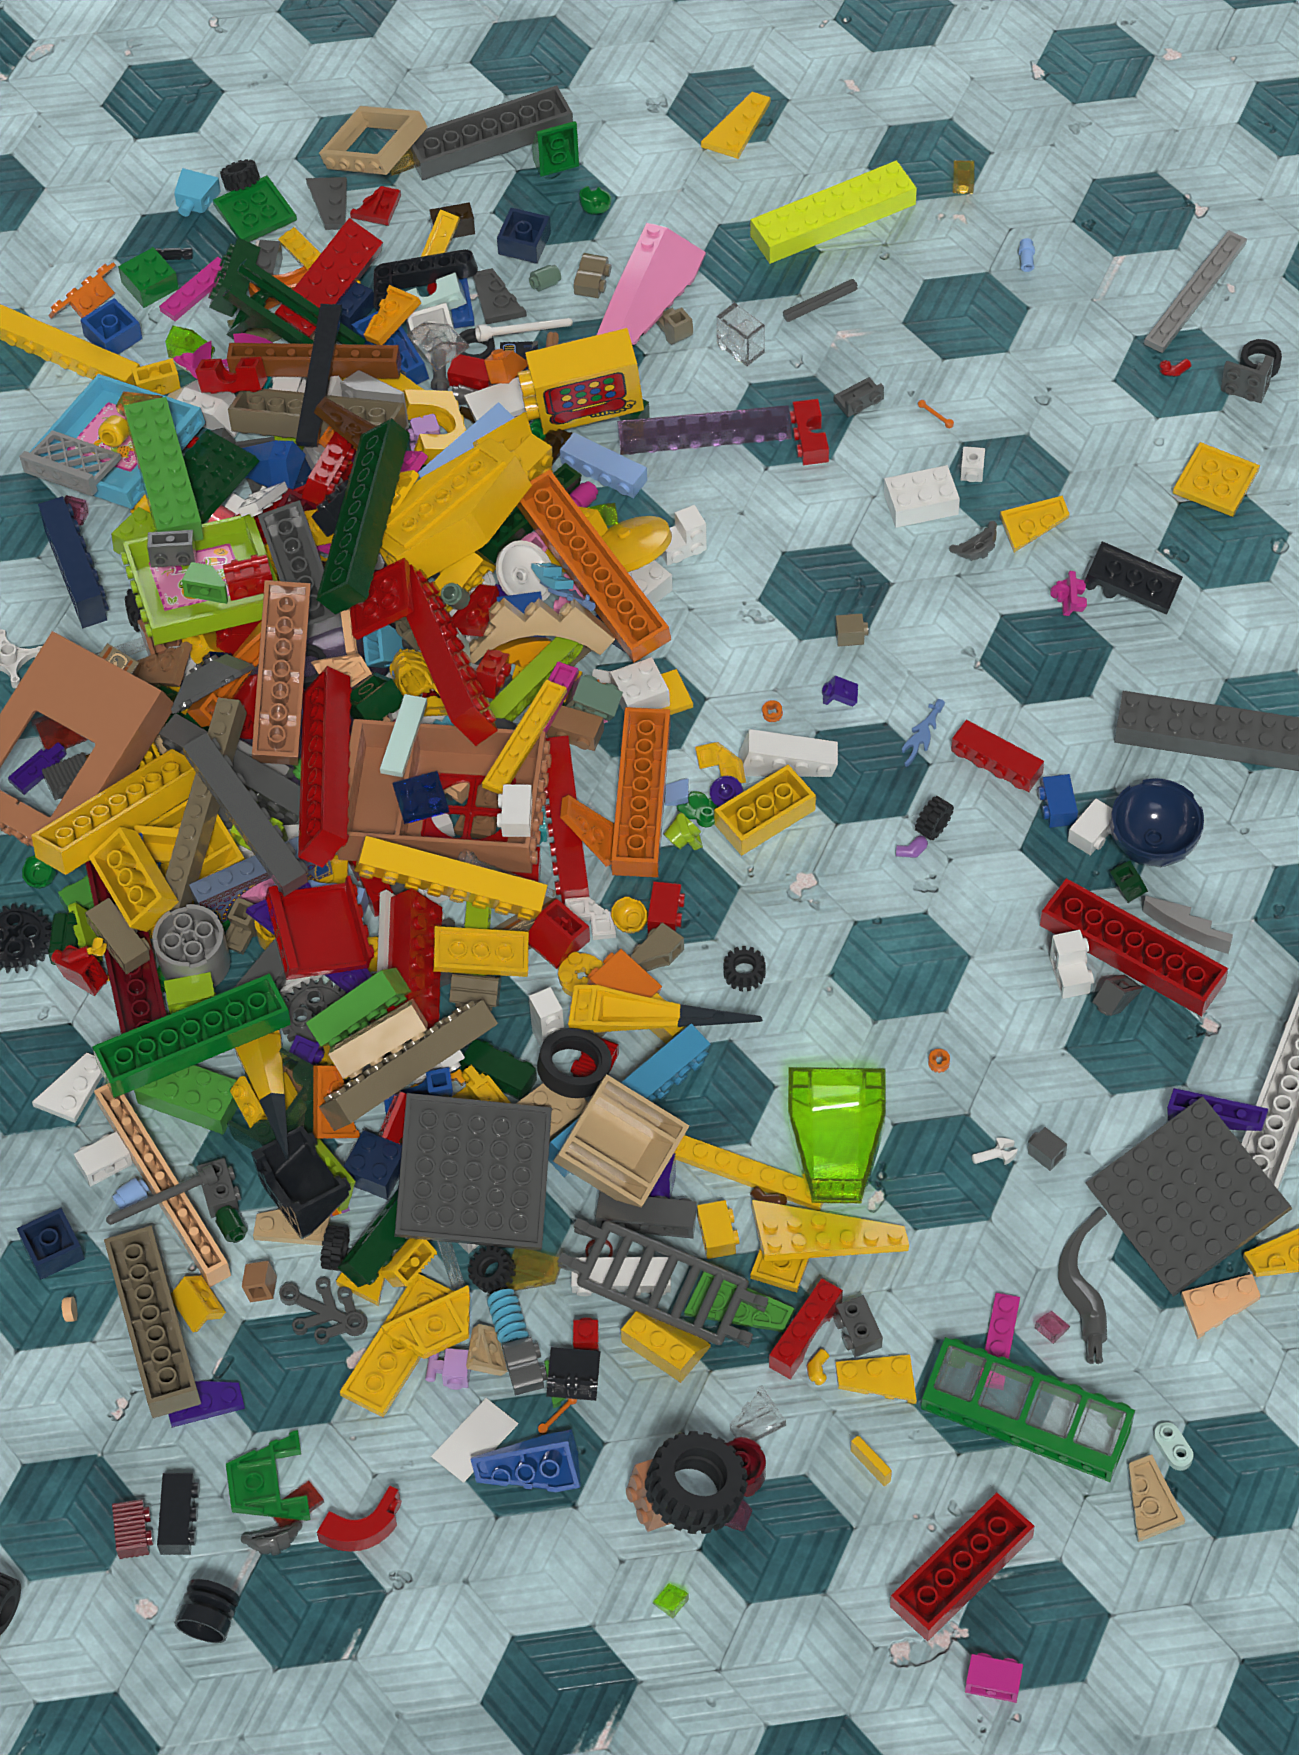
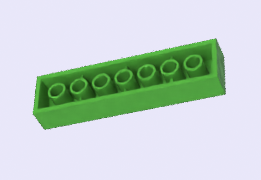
(162, 467)

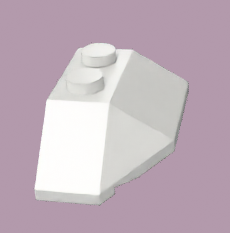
(213, 406)

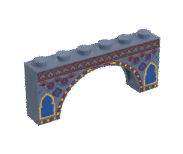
(226, 886)

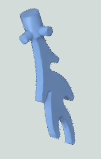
(570, 595)
(923, 732)

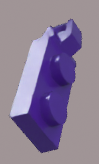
(31, 771)

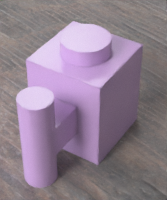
(453, 1369)

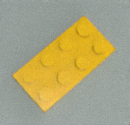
(480, 951)

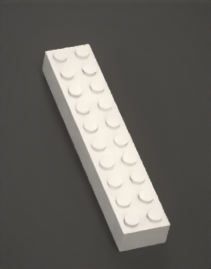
(1279, 1094)

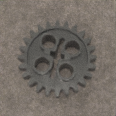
(327, 995)

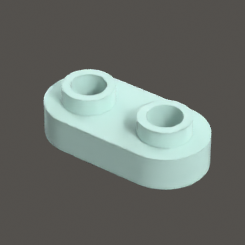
(1173, 1444)

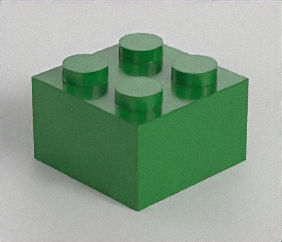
(148, 277)

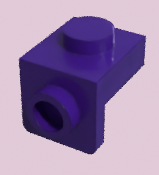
(840, 690)
(307, 1050)

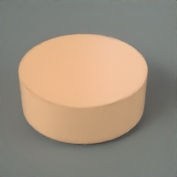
(69, 1309)

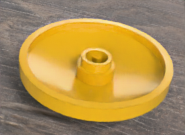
(638, 540)

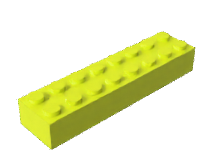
(833, 211)

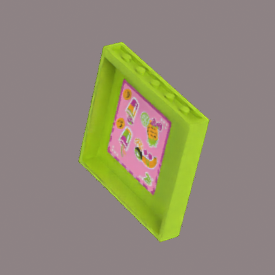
(161, 592)

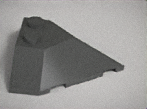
(209, 678)

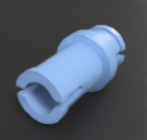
(1026, 252)

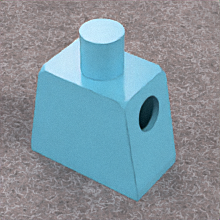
(195, 191)
(381, 647)

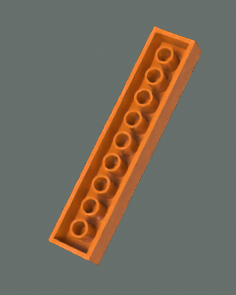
(593, 567)

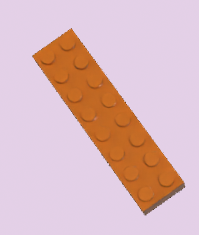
(641, 792)

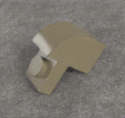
(676, 325)
(241, 927)

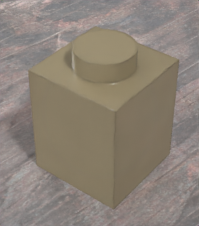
(850, 629)

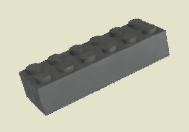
(298, 559)

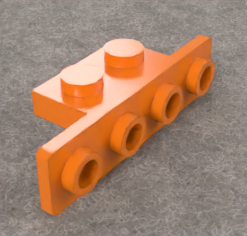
(89, 296)

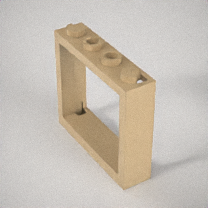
(407, 122)

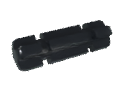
(176, 253)

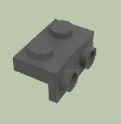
(859, 396)

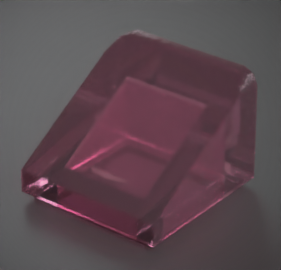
(79, 508)
(1051, 1326)
(741, 1517)

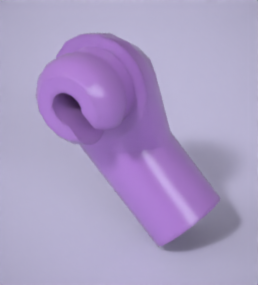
(915, 848)

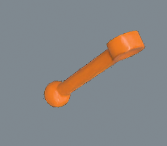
(948, 422)
(543, 1428)

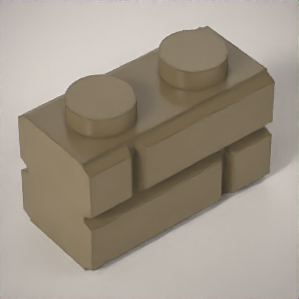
(476, 988)

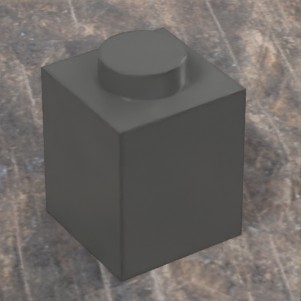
(1047, 1148)

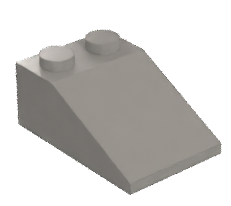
(367, 387)

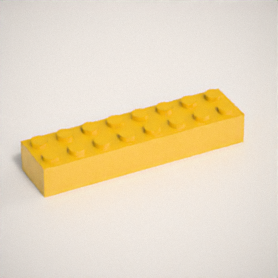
(128, 803)
(450, 878)

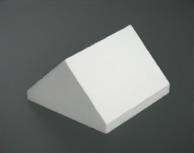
(433, 314)

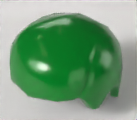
(594, 201)
(37, 873)

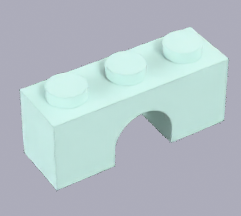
(448, 291)

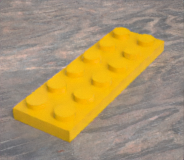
(386, 1362)

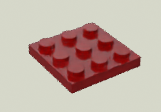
(387, 602)

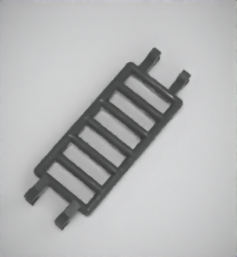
(725, 1329)

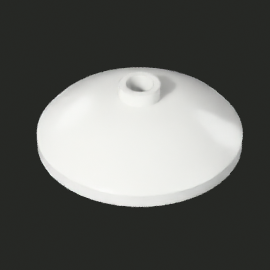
(516, 561)

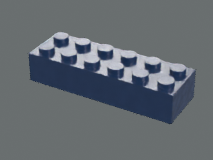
(74, 561)

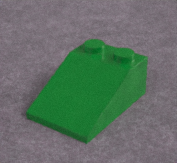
(556, 149)

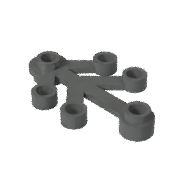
(325, 1312)

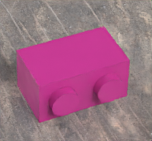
(994, 1677)

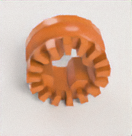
(773, 717)
(933, 1063)

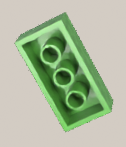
(359, 1007)
(192, 1096)

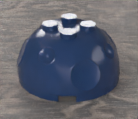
(1156, 822)

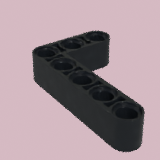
(421, 271)

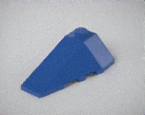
(277, 463)

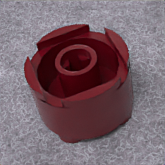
(753, 1460)

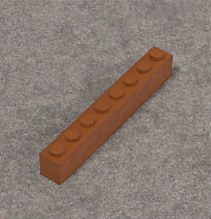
(294, 359)

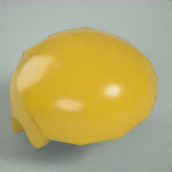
(629, 915)

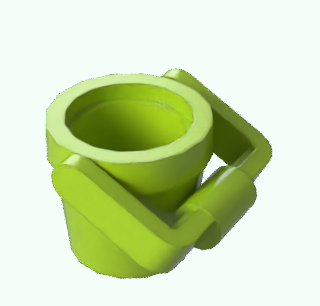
(683, 832)

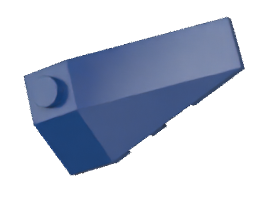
(539, 1463)

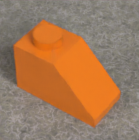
(504, 365)

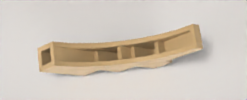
(541, 620)

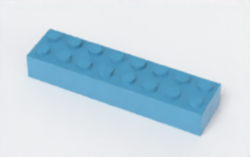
(655, 1076)

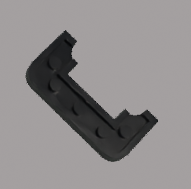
(302, 1183)

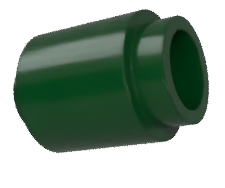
(230, 1224)

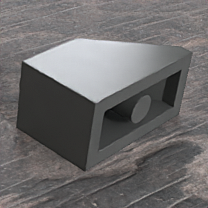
(1116, 994)

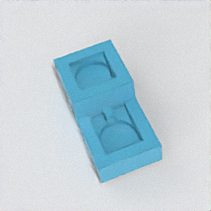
(551, 576)

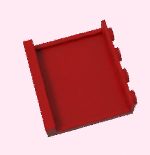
(319, 930)

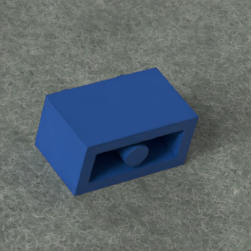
(1059, 800)

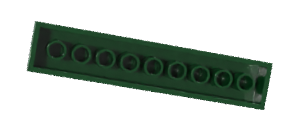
(363, 517)

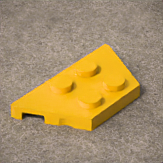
(433, 1325)

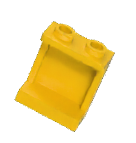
(249, 1103)

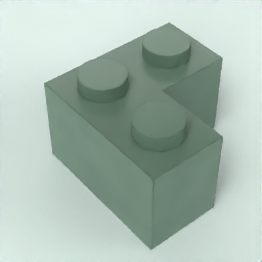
(594, 697)

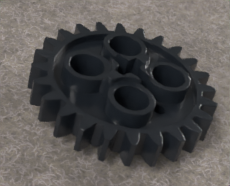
(16, 937)

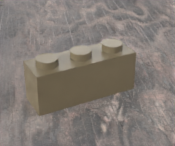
(120, 939)

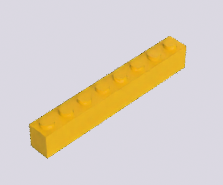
(62, 347)

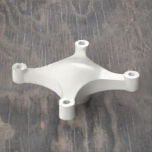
(13, 658)

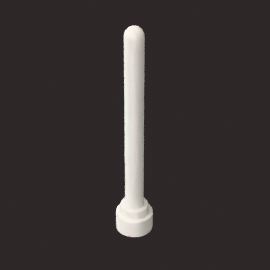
(485, 332)

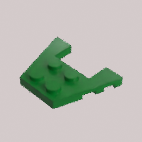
(255, 1482)

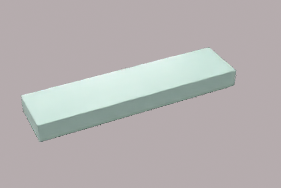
(403, 735)

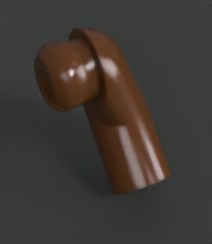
(759, 1195)

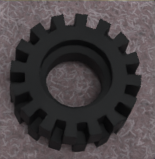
(240, 175)
(934, 818)
(744, 980)
(334, 1247)
(483, 1261)

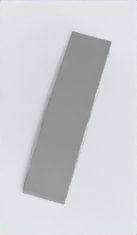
(1178, 920)

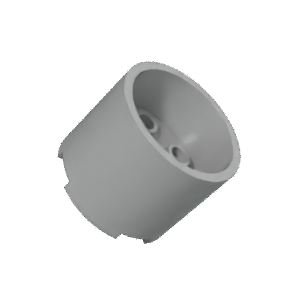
(191, 944)

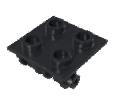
(573, 1373)

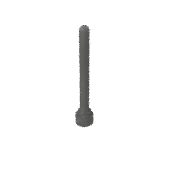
(204, 1177)

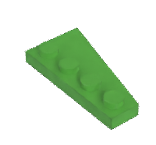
(774, 1318)

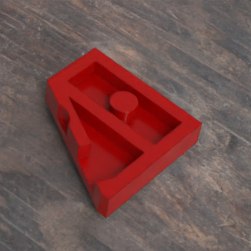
(379, 206)

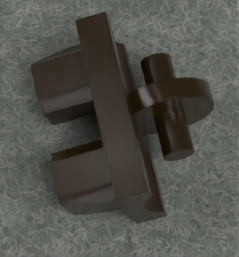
(556, 440)

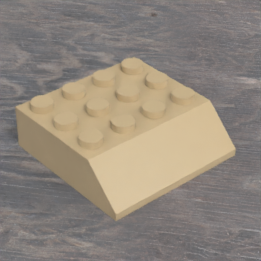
(621, 1143)

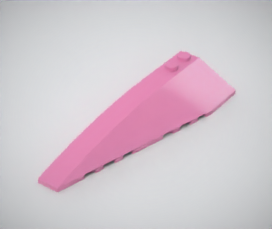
(651, 281)

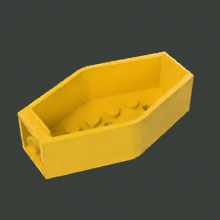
(455, 508)

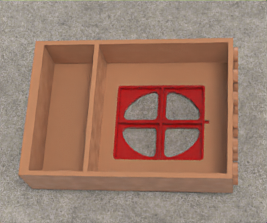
(447, 750)

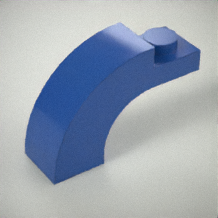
(437, 1083)

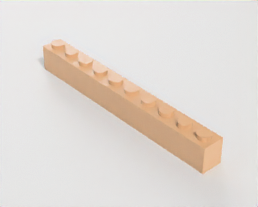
(159, 1178)

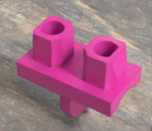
(1067, 591)

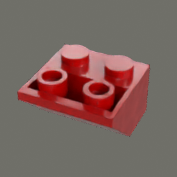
(558, 933)

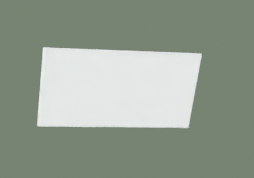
(475, 1436)

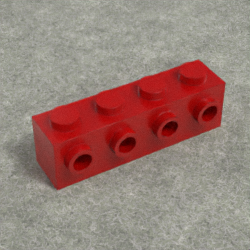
(328, 469)

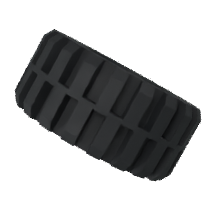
(679, 1505)

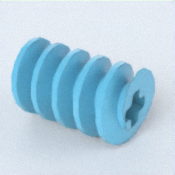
(506, 1316)

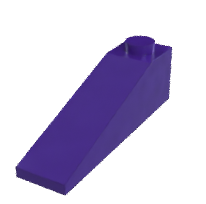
(1234, 1114)

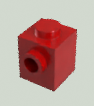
(586, 1334)

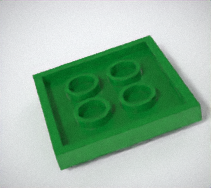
(255, 210)

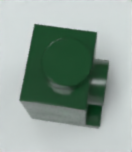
(1129, 881)

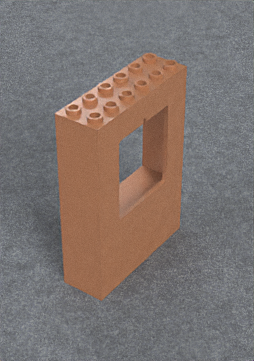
(93, 701)

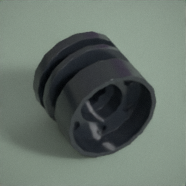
(207, 1611)

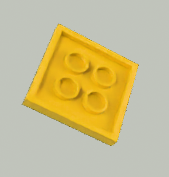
(1216, 479)

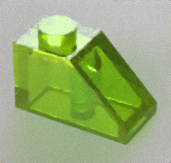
(182, 341)

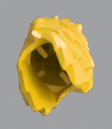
(411, 673)

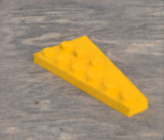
(806, 1233)

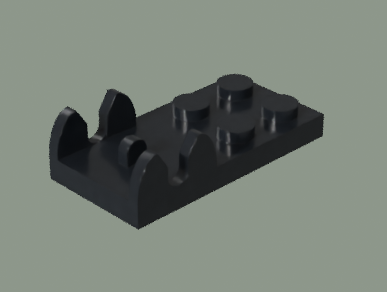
(1132, 578)

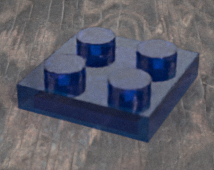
(420, 797)

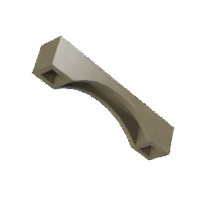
(658, 950)

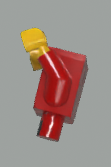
(81, 967)

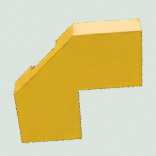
(716, 754)

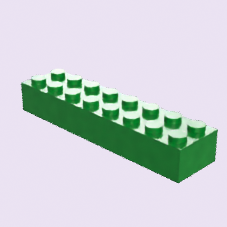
(191, 1035)

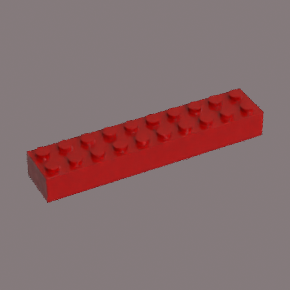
(448, 661)
(325, 767)

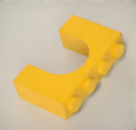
(447, 413)

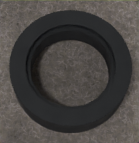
(577, 1040)

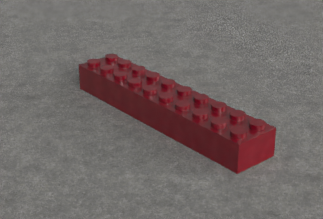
(135, 994)

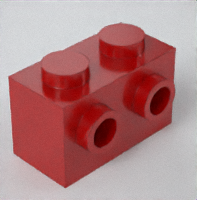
(493, 672)

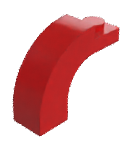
(361, 1533)

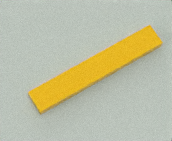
(524, 737)

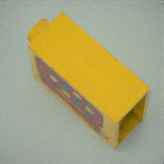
(582, 381)

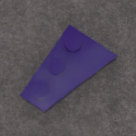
(215, 1399)

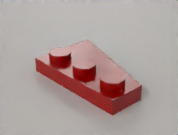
(475, 616)

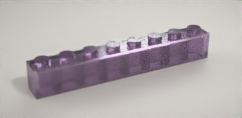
(704, 430)

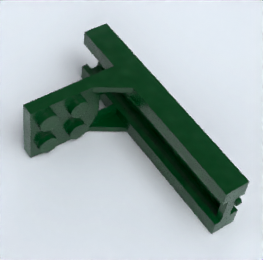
(255, 315)

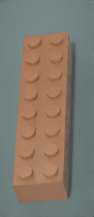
(281, 672)

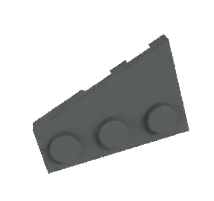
(330, 200)

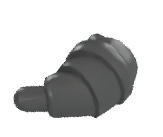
(979, 545)
(273, 1540)

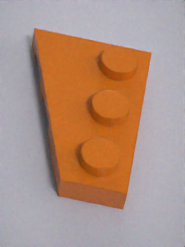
(589, 827)

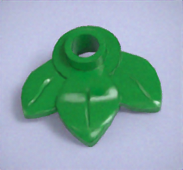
(699, 809)

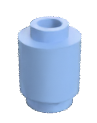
(131, 1193)

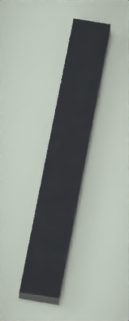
(318, 374)

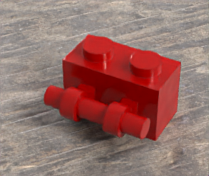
(247, 576)

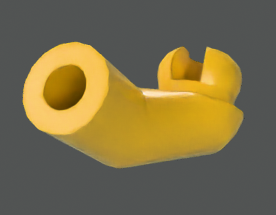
(815, 1368)

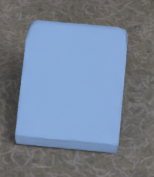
(677, 793)

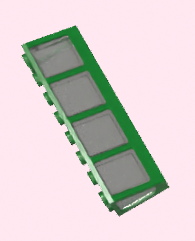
(1028, 1409)

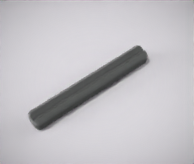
(820, 300)

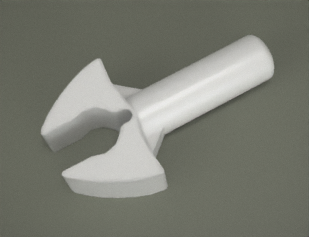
(997, 1152)

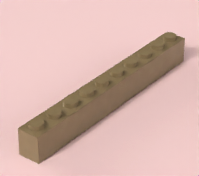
(202, 807)

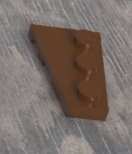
(343, 421)

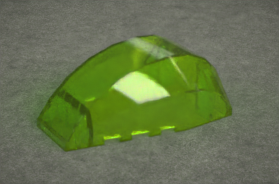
(836, 1128)

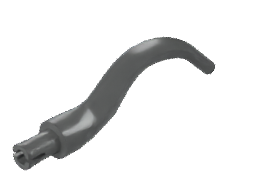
(1081, 1293)

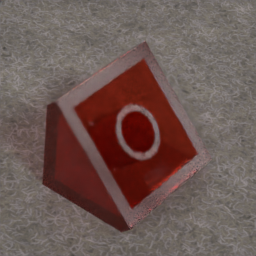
(51, 732)

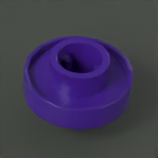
(725, 789)

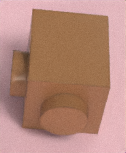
(259, 1281)

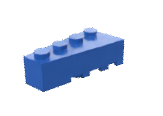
(411, 362)

